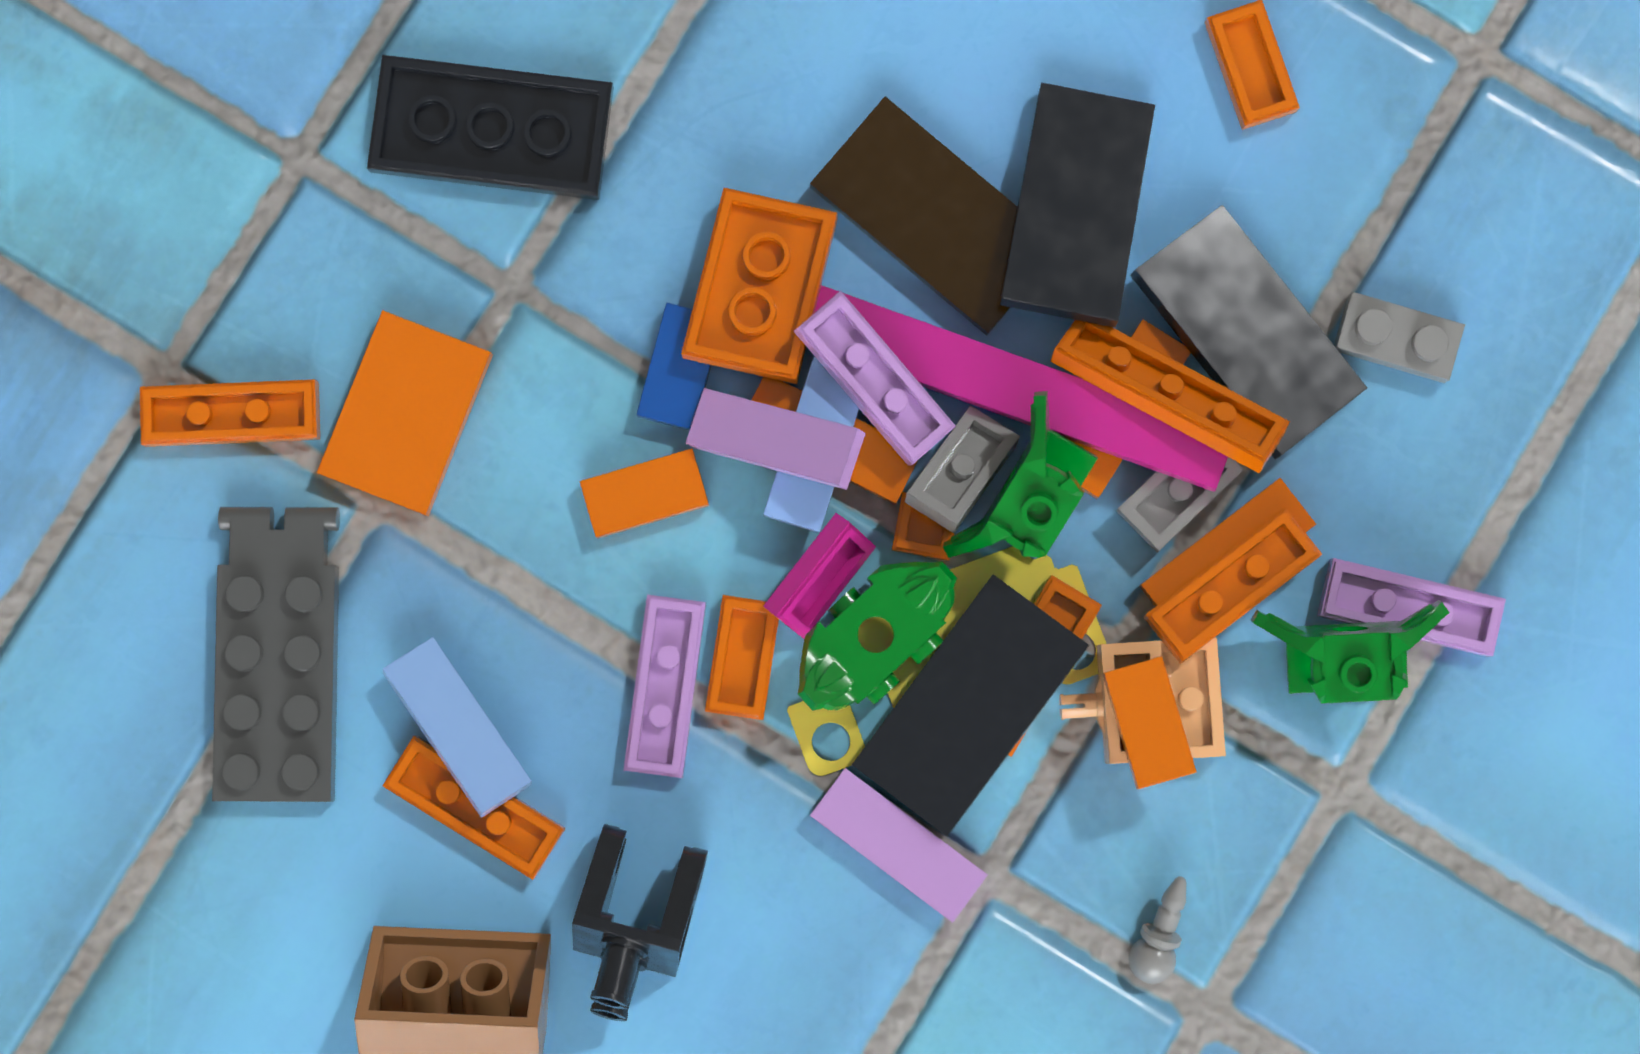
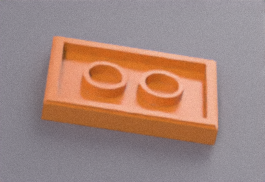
(759, 285)
(405, 413)

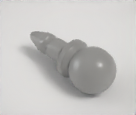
(1153, 956)

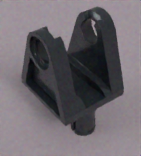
(626, 948)

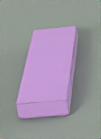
(874, 378)
(775, 438)
(1375, 595)
(665, 686)
(898, 845)

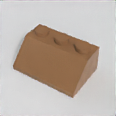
(453, 992)

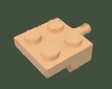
(1194, 687)

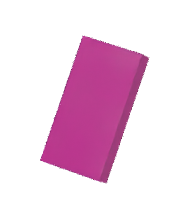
(820, 575)

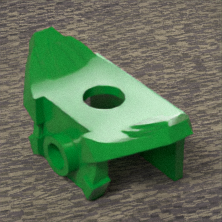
(1036, 494)
(911, 599)
(1353, 658)

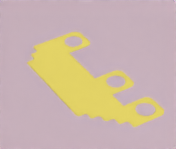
(876, 635)

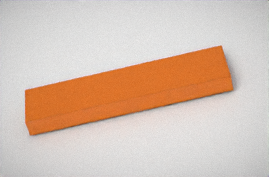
(1171, 392)

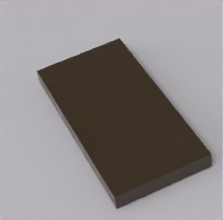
(924, 210)

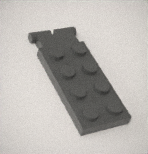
(276, 657)

